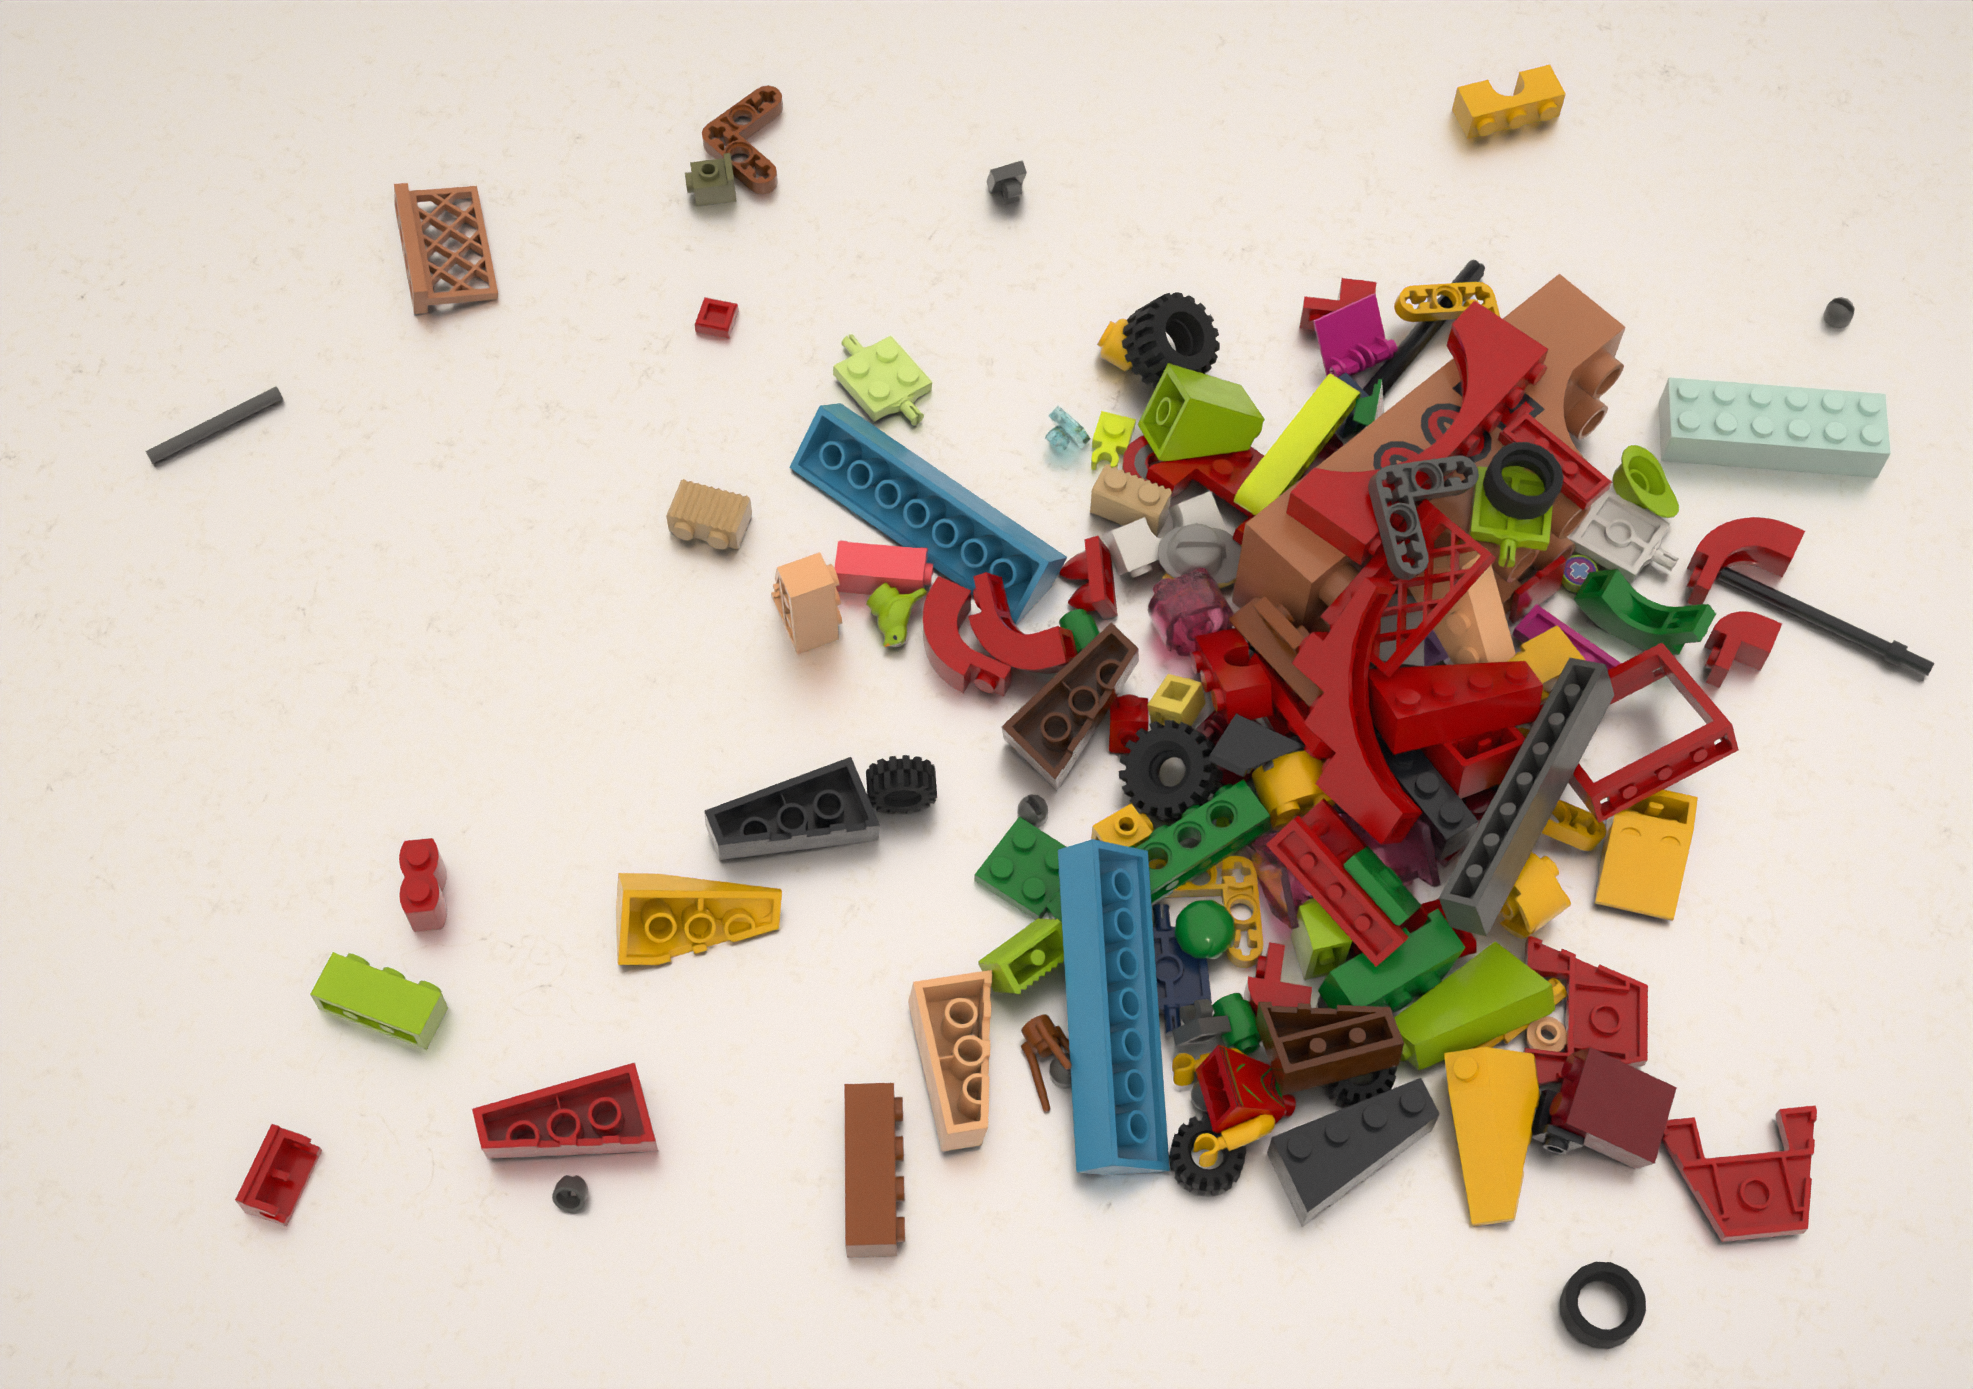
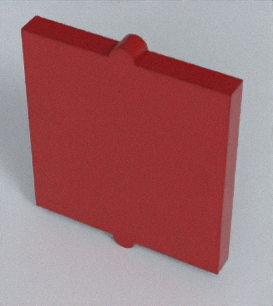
(1537, 589)

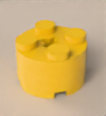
(1290, 787)
(1534, 898)

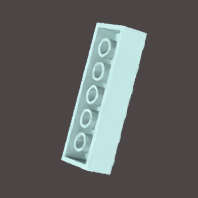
(1774, 427)

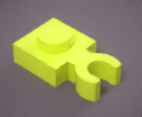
(1111, 438)

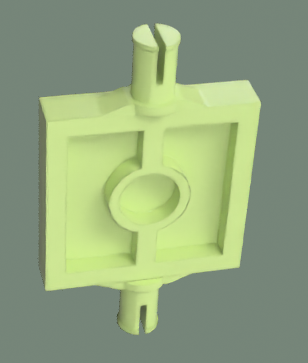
(882, 378)

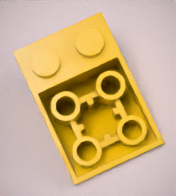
(1647, 855)

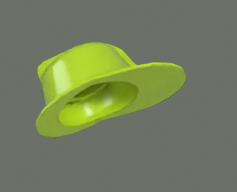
(1644, 483)

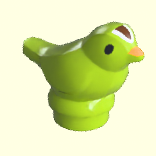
(893, 612)

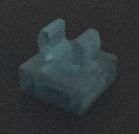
(1065, 431)

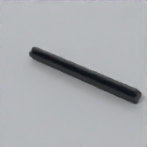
(1419, 335)

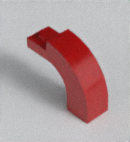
(1742, 541)
(1037, 652)
(949, 655)

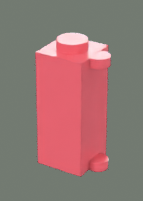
(867, 566)

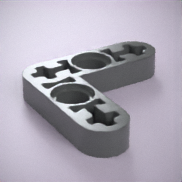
(1408, 492)

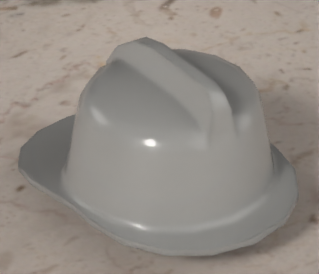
(1200, 547)

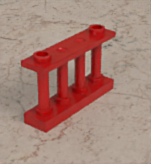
(1315, 854)

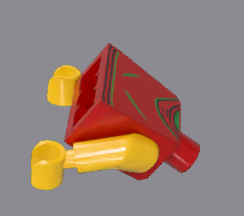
(1238, 1097)

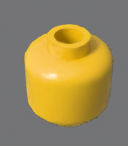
(1112, 347)

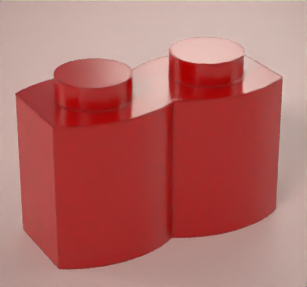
(423, 885)

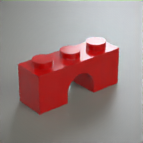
(1224, 672)

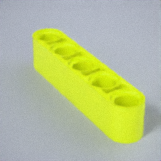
(1298, 444)

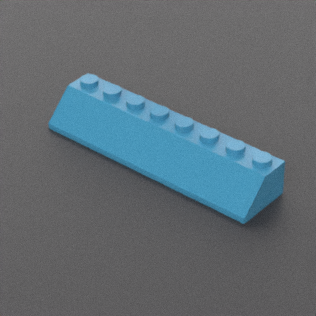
(924, 507)
(1112, 1010)

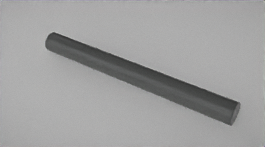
(214, 425)

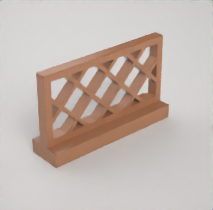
(417, 256)

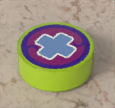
(1576, 571)

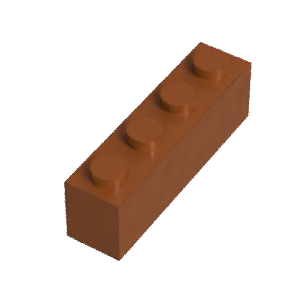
(871, 1170)

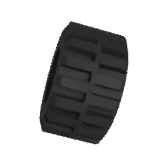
(1184, 323)

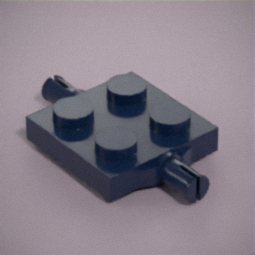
(1178, 974)

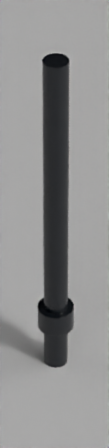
(1893, 652)

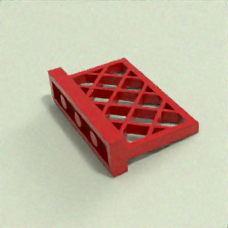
(1432, 523)

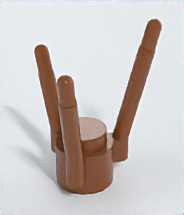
(1045, 1039)

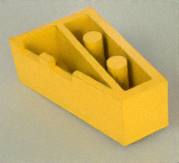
(1547, 657)

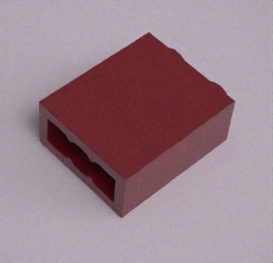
(1613, 1107)

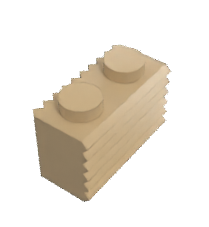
(1128, 499)
(709, 515)

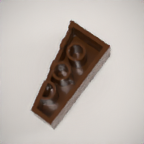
(1069, 708)

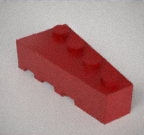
(571, 1118)

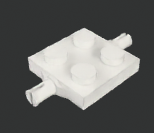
(1622, 536)

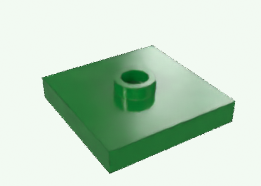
(1382, 885)

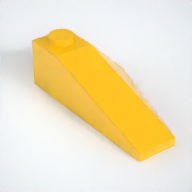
(678, 915)
(1493, 1116)

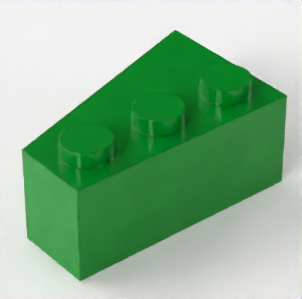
(1405, 973)

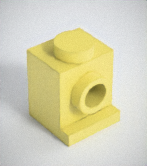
(1177, 700)

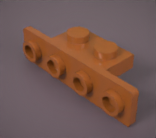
(1277, 641)

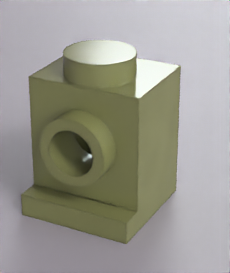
(711, 181)

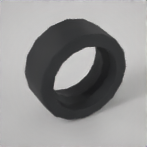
(1530, 457)
(1625, 1283)

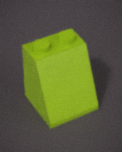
(1198, 416)

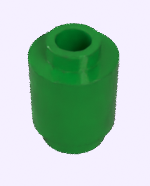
(1082, 627)
(1242, 1023)

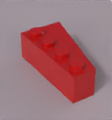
(1451, 702)

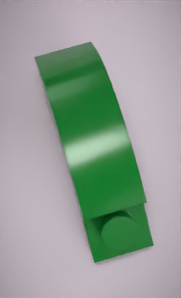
(1637, 620)

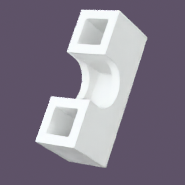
(1136, 547)

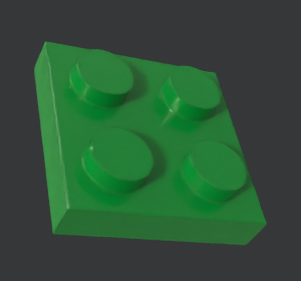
(1023, 869)

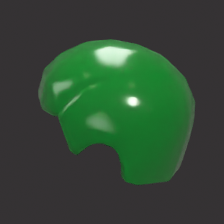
(1205, 929)

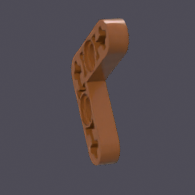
(736, 135)

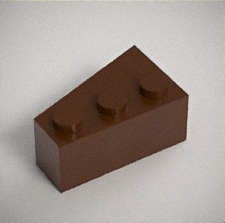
(1327, 1044)

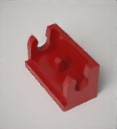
(278, 1175)

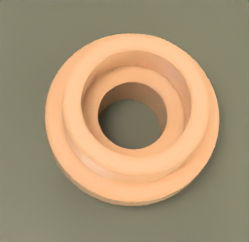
(1535, 1039)

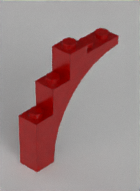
(1342, 718)

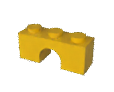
(1484, 111)

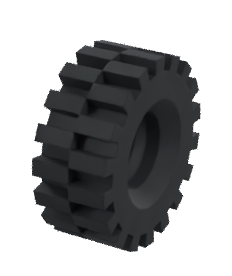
(1148, 756)

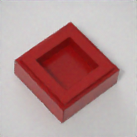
(716, 317)

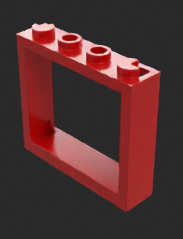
(1668, 763)

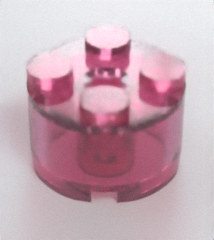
(1188, 608)

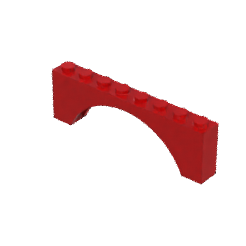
(1493, 369)

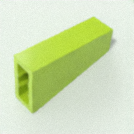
(1473, 1006)

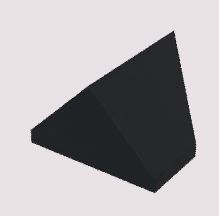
(1249, 745)

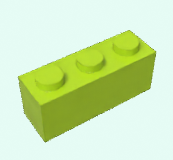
(380, 999)

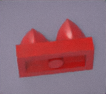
(1096, 566)

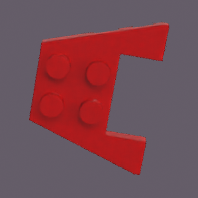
(1218, 473)
(1601, 1010)
(1750, 1192)

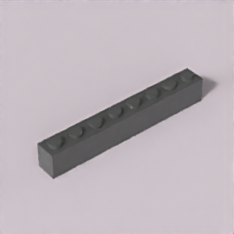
(1527, 797)

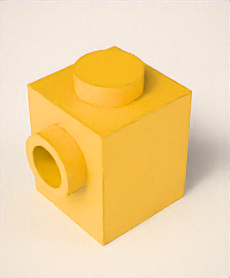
(1123, 828)

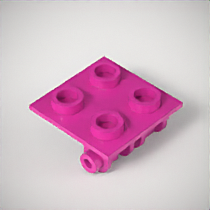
(1353, 338)

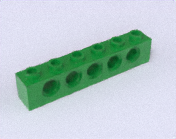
(1215, 843)

